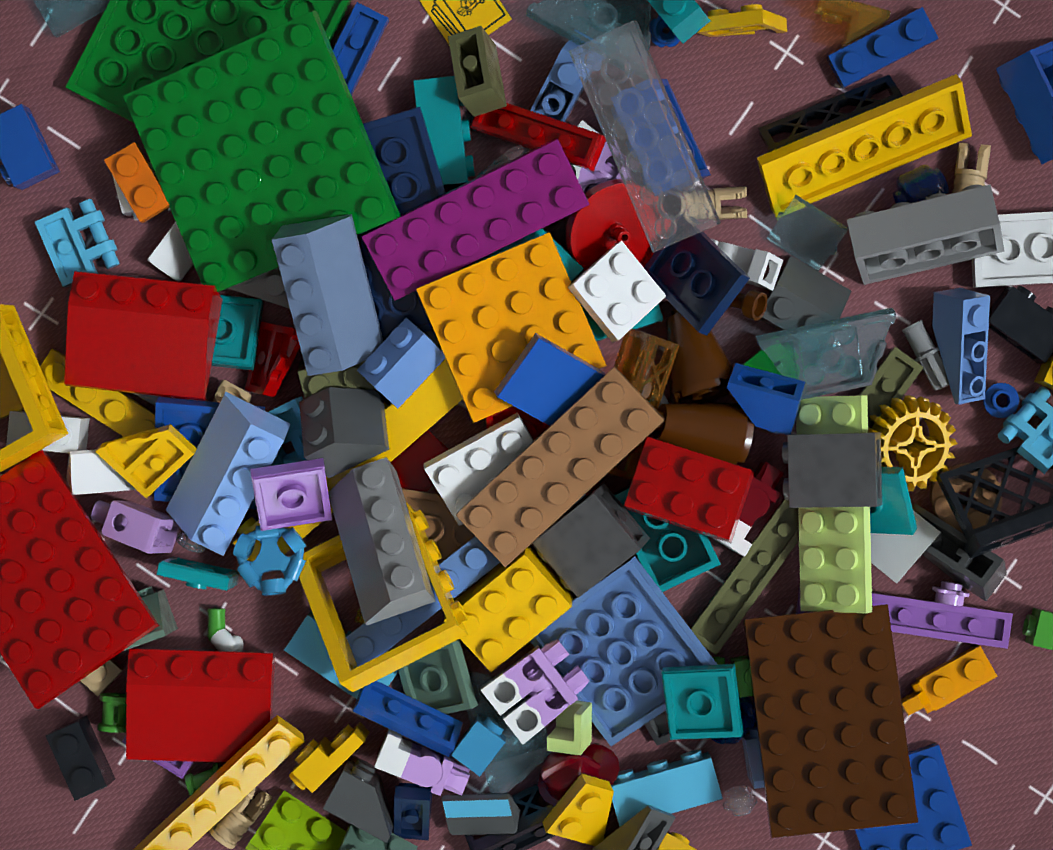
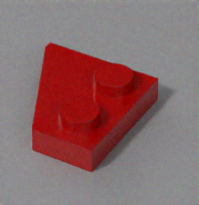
(274, 356)

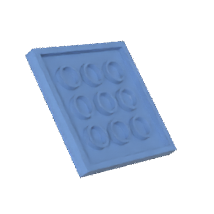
(621, 641)

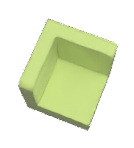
(572, 729)

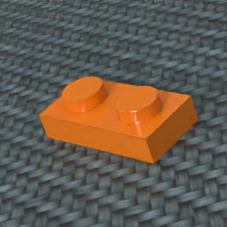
(137, 182)

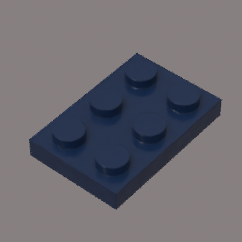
(697, 279)

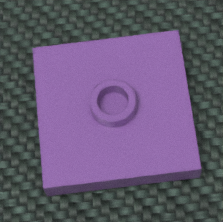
(291, 494)

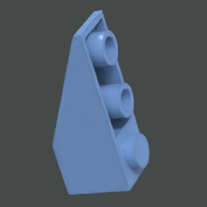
(560, 88)
(962, 337)

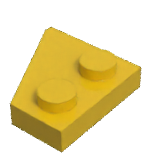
(742, 23)
(147, 457)
(582, 811)

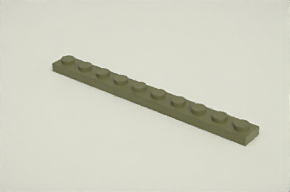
(782, 528)

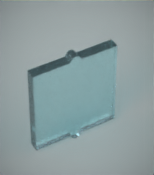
(807, 233)

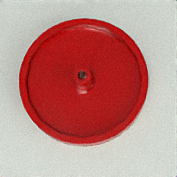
(604, 223)

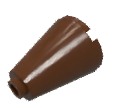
(700, 365)
(708, 429)

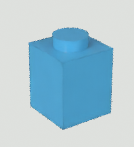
(479, 744)

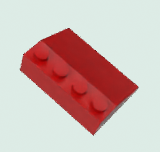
(141, 335)
(195, 703)

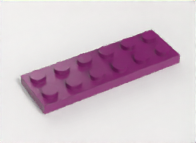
(475, 219)

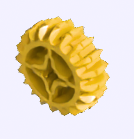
(901, 426)

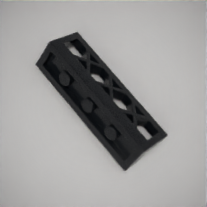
(829, 112)
(530, 826)

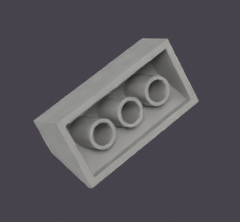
(926, 234)
(380, 542)

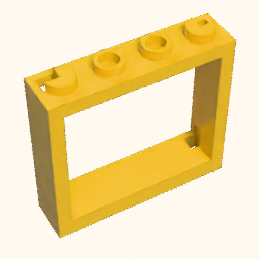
(31, 389)
(332, 632)

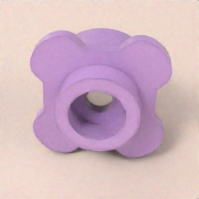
(950, 593)

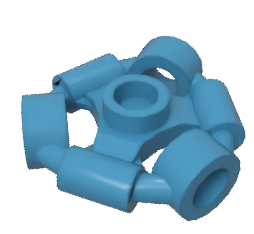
(270, 559)

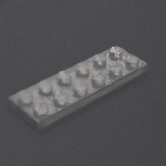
(644, 136)

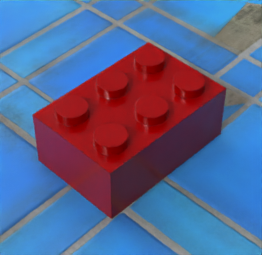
(689, 489)

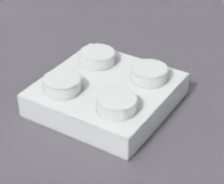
(616, 291)

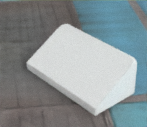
(172, 255)
(91, 474)

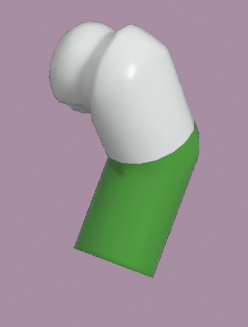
(219, 635)

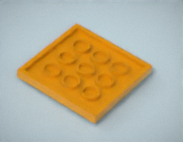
(493, 312)

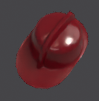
(563, 769)

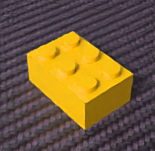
(512, 607)

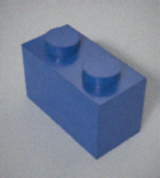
(24, 149)

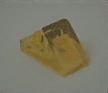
(859, 17)

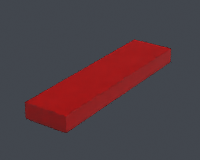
(534, 129)

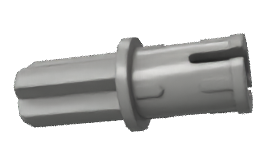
(926, 354)

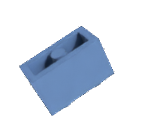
(401, 363)

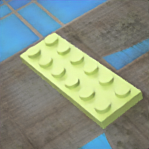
(834, 539)

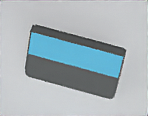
(481, 814)

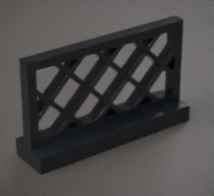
(1007, 528)

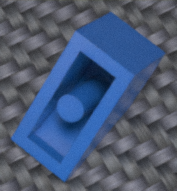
(767, 397)

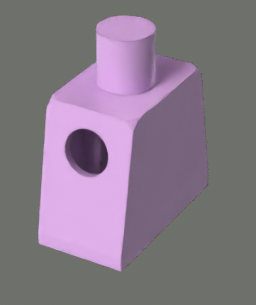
(136, 525)

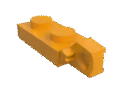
(949, 681)

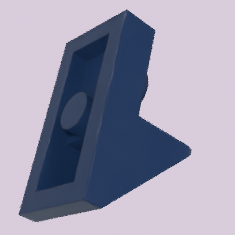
(412, 811)

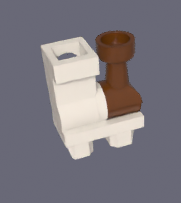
(754, 265)

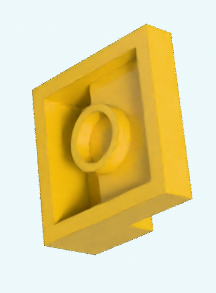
(321, 759)

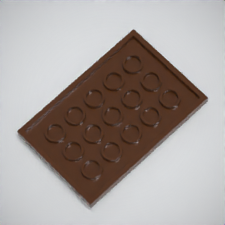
(829, 722)

